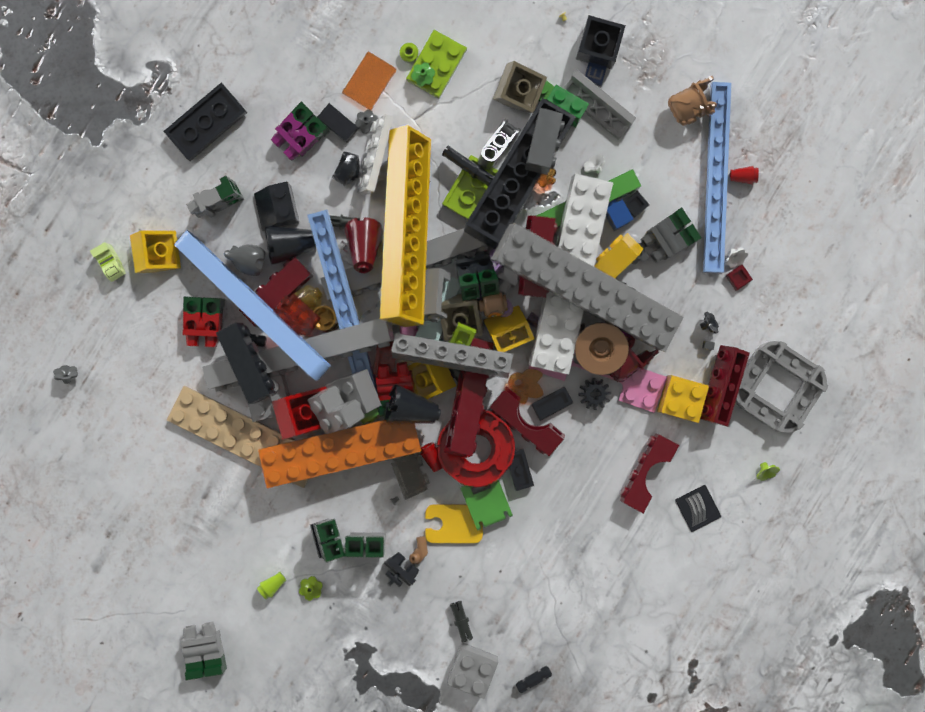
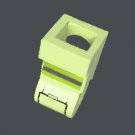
(108, 261)

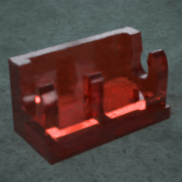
(297, 315)

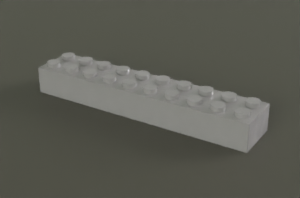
(586, 287)

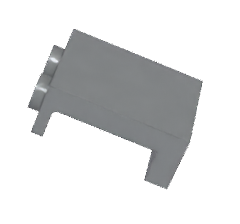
(433, 294)

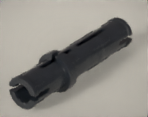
(475, 170)

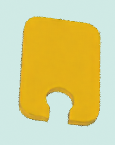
(456, 527)

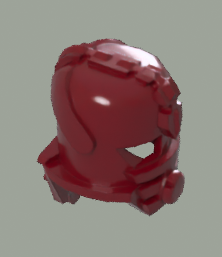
(632, 362)

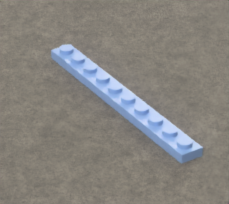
(717, 179)
(338, 284)

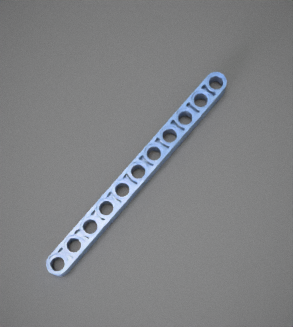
(252, 305)

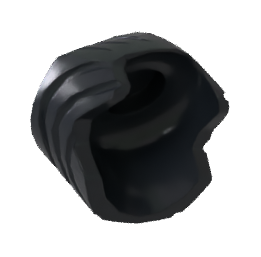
(347, 168)

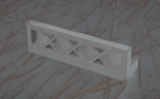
(605, 101)

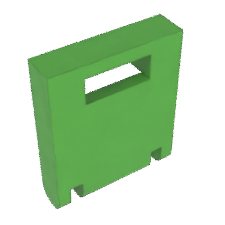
(487, 505)

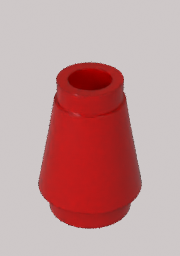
(745, 175)
(430, 455)

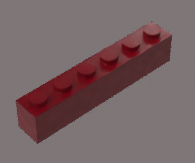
(467, 409)

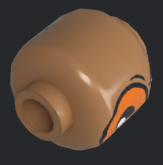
(493, 305)

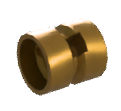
(328, 319)

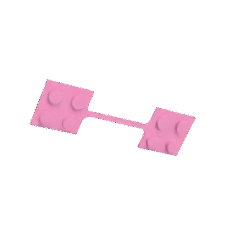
(640, 389)

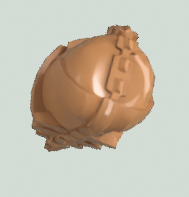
(692, 103)

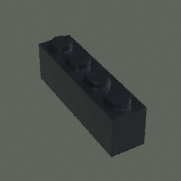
(246, 363)

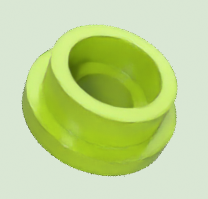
(411, 57)

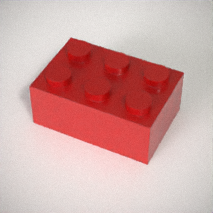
(295, 414)

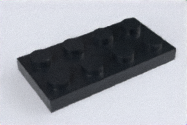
(205, 122)

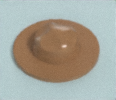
(601, 348)

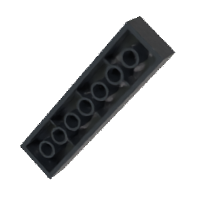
(510, 185)

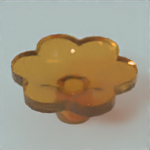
(547, 179)

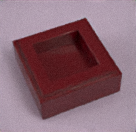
(739, 277)

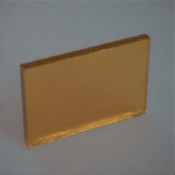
(369, 80)

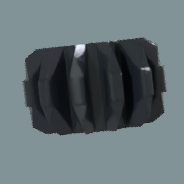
(598, 399)

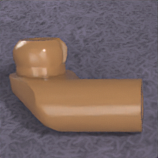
(421, 551)

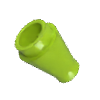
(271, 585)

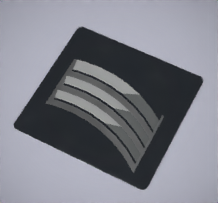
(698, 508)

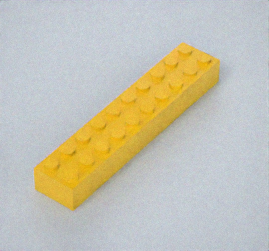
(406, 227)

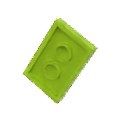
(444, 57)
(466, 192)

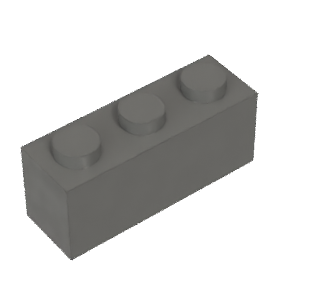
(545, 141)

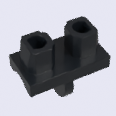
(405, 575)

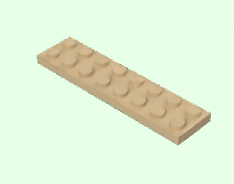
(224, 426)

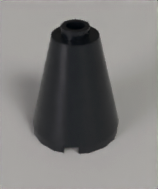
(288, 243)
(410, 408)

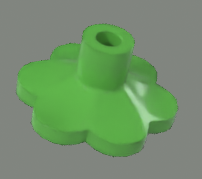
(423, 78)

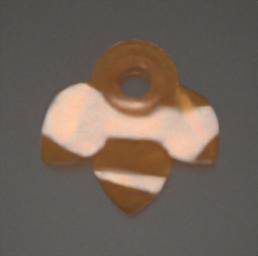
(528, 386)

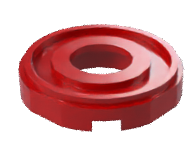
(490, 470)

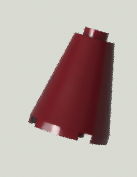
(363, 242)

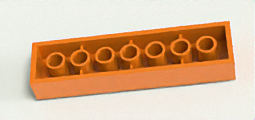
(337, 451)

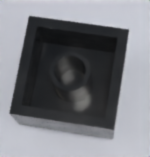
(600, 41)

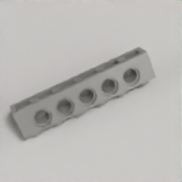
(451, 355)

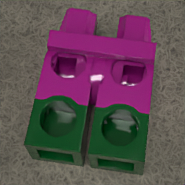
(300, 130)

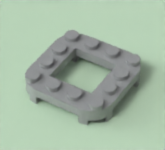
(805, 398)

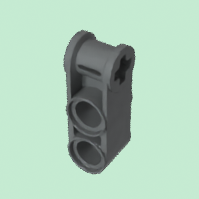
(504, 136)

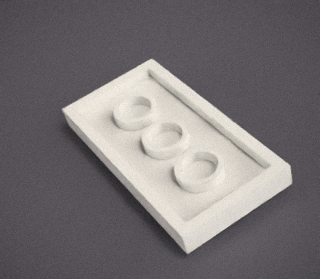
(375, 147)

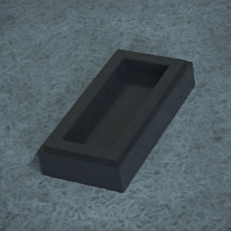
(337, 122)
(552, 403)

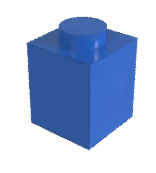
(618, 214)

